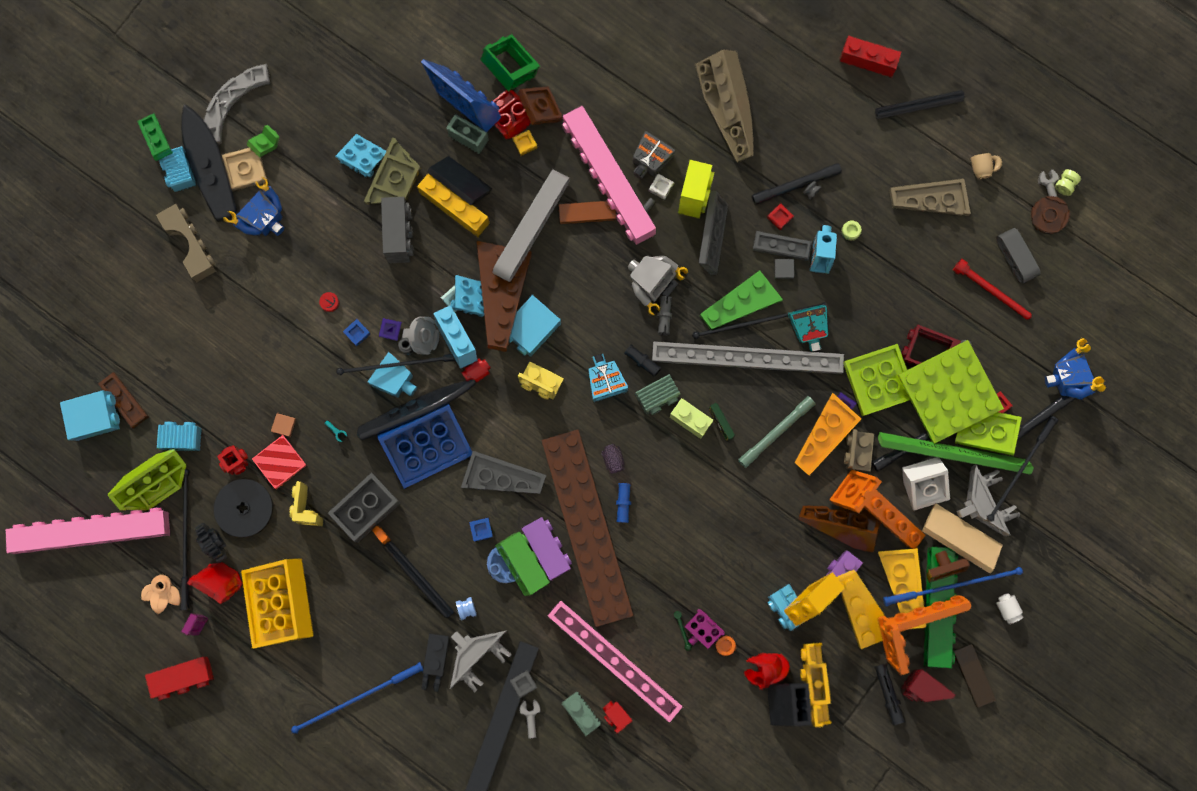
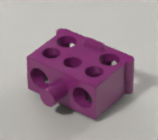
(708, 625)

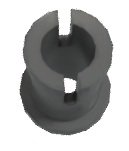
(402, 344)

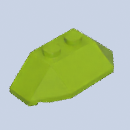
(149, 482)

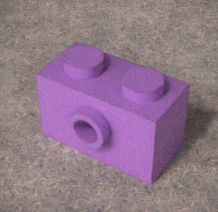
(844, 564)

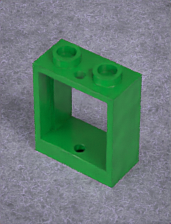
(528, 65)

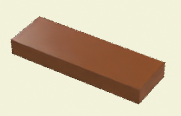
(586, 212)

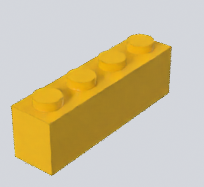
(453, 205)

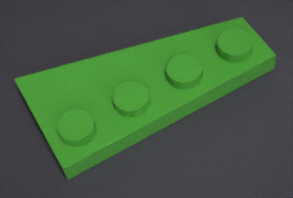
(745, 299)

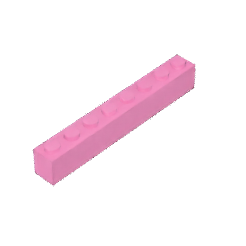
(609, 175)
(87, 532)
(615, 661)

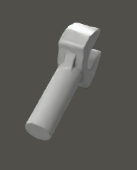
(1049, 183)
(530, 717)

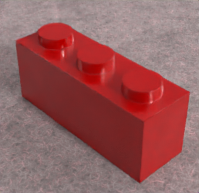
(870, 56)
(179, 678)

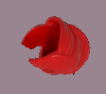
(771, 669)

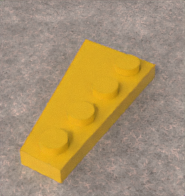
(861, 609)

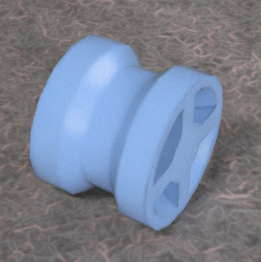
(466, 608)

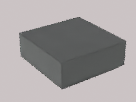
(784, 268)
(523, 684)

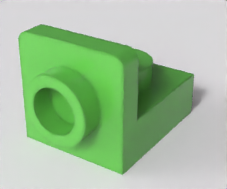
(264, 142)

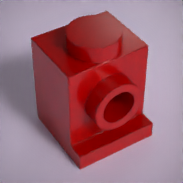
(616, 716)

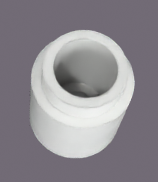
(1009, 608)

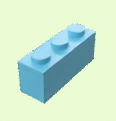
(455, 336)

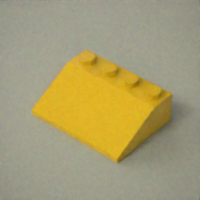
(277, 603)

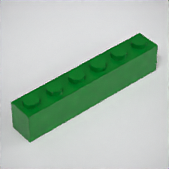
(939, 633)

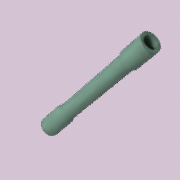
(754, 452)

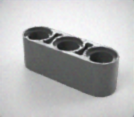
(1018, 255)

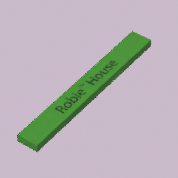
(953, 452)

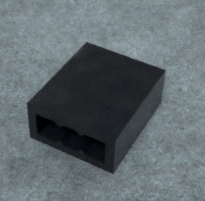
(789, 704)

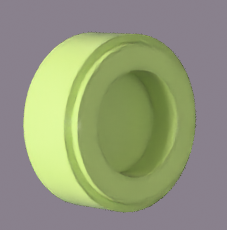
(851, 230)

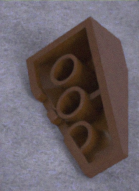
(847, 526)

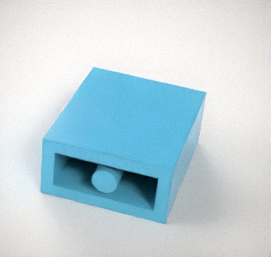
(533, 326)
(90, 415)

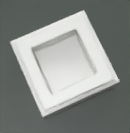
(661, 186)

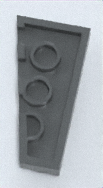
(499, 475)

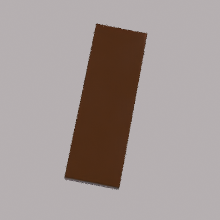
(125, 402)

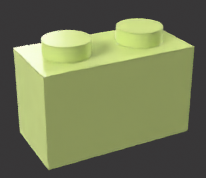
(691, 418)

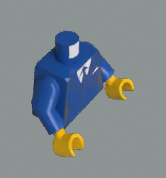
(260, 213)
(1073, 374)

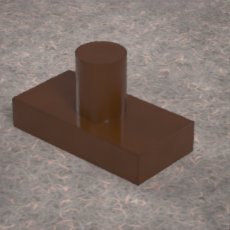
(946, 568)

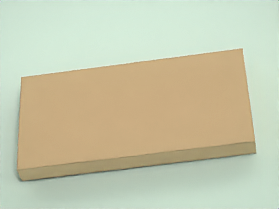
(962, 538)

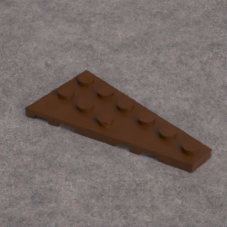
(499, 295)

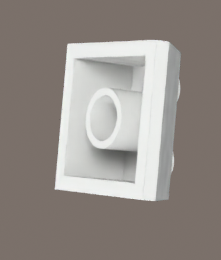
(926, 483)

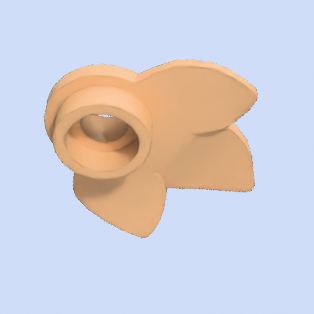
(159, 596)

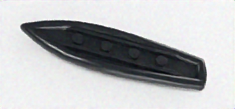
(207, 164)
(413, 409)

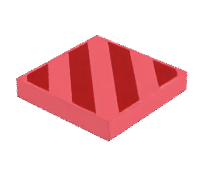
(279, 462)

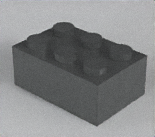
(396, 230)
(364, 508)

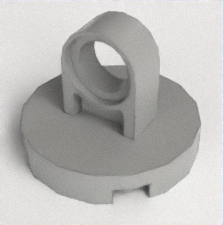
(422, 335)

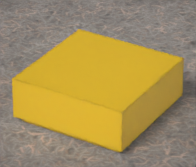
(524, 142)

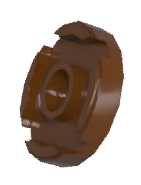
(1050, 214)

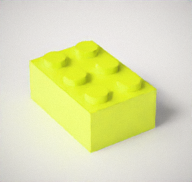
(696, 189)

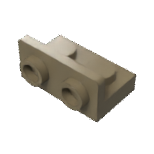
(859, 451)

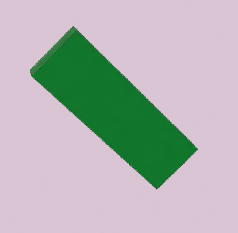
(155, 137)

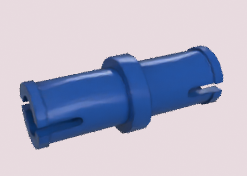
(623, 502)

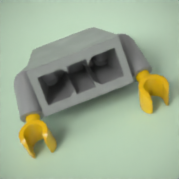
(652, 277)

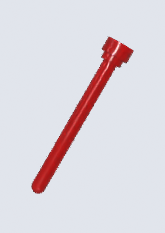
(962, 268)

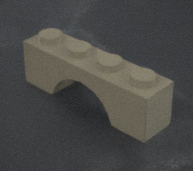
(197, 262)

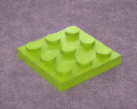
(877, 380)

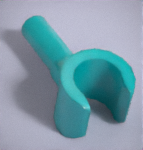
(336, 431)

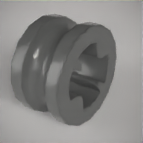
(812, 190)

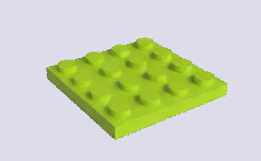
(950, 391)

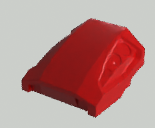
(512, 113)
(217, 581)

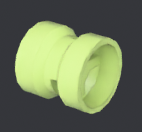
(1066, 184)

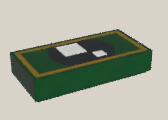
(721, 422)

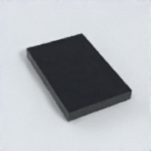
(459, 180)

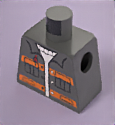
(651, 156)

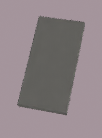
(713, 233)

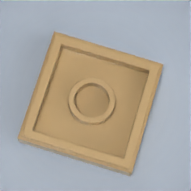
(244, 169)

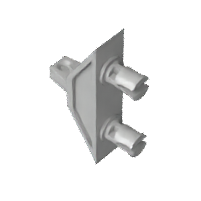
(981, 503)
(470, 652)

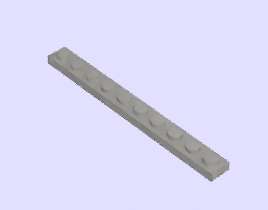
(748, 357)

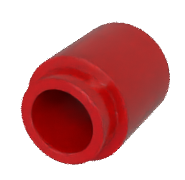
(476, 370)

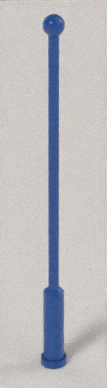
(913, 595)
(395, 679)

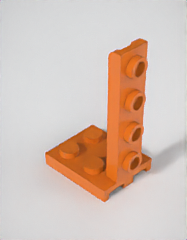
(860, 491)
(891, 627)

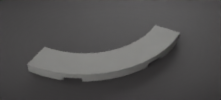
(230, 93)

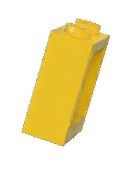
(814, 599)

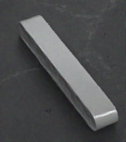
(531, 225)

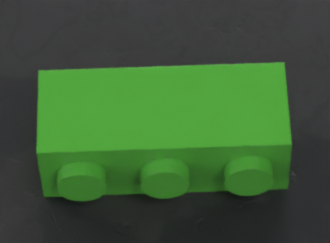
(522, 563)

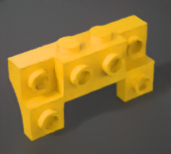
(815, 674)

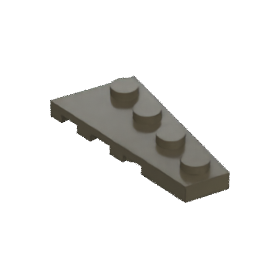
(935, 197)

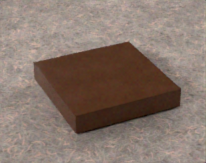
(540, 105)

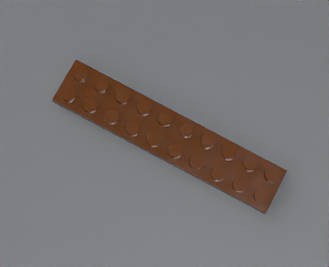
(587, 528)

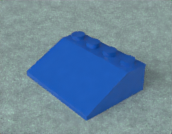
(462, 95)
(425, 445)

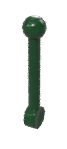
(688, 647)

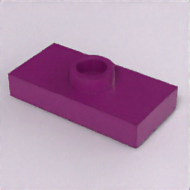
(194, 624)

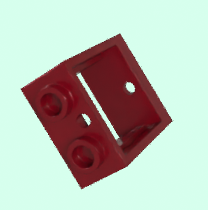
(928, 334)

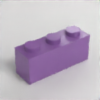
(547, 548)

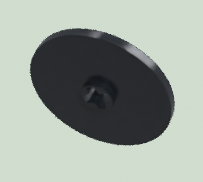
(252, 520)

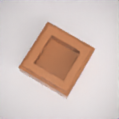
(283, 425)

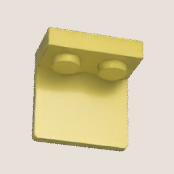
(540, 380)
(298, 511)

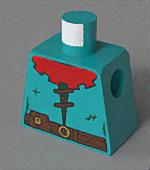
(810, 325)

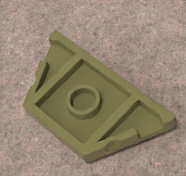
(394, 176)

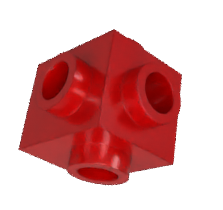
(227, 457)

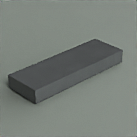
(782, 245)

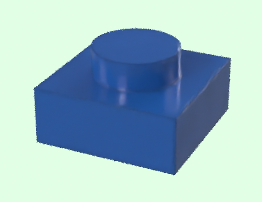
(356, 332)
(481, 529)

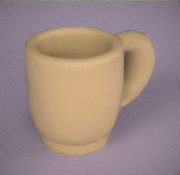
(983, 165)

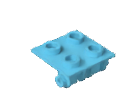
(361, 155)
(468, 296)

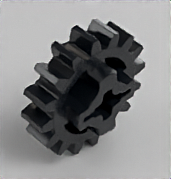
(211, 542)

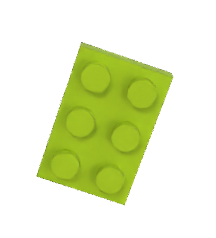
(993, 433)

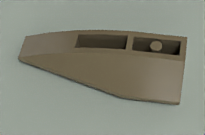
(728, 100)

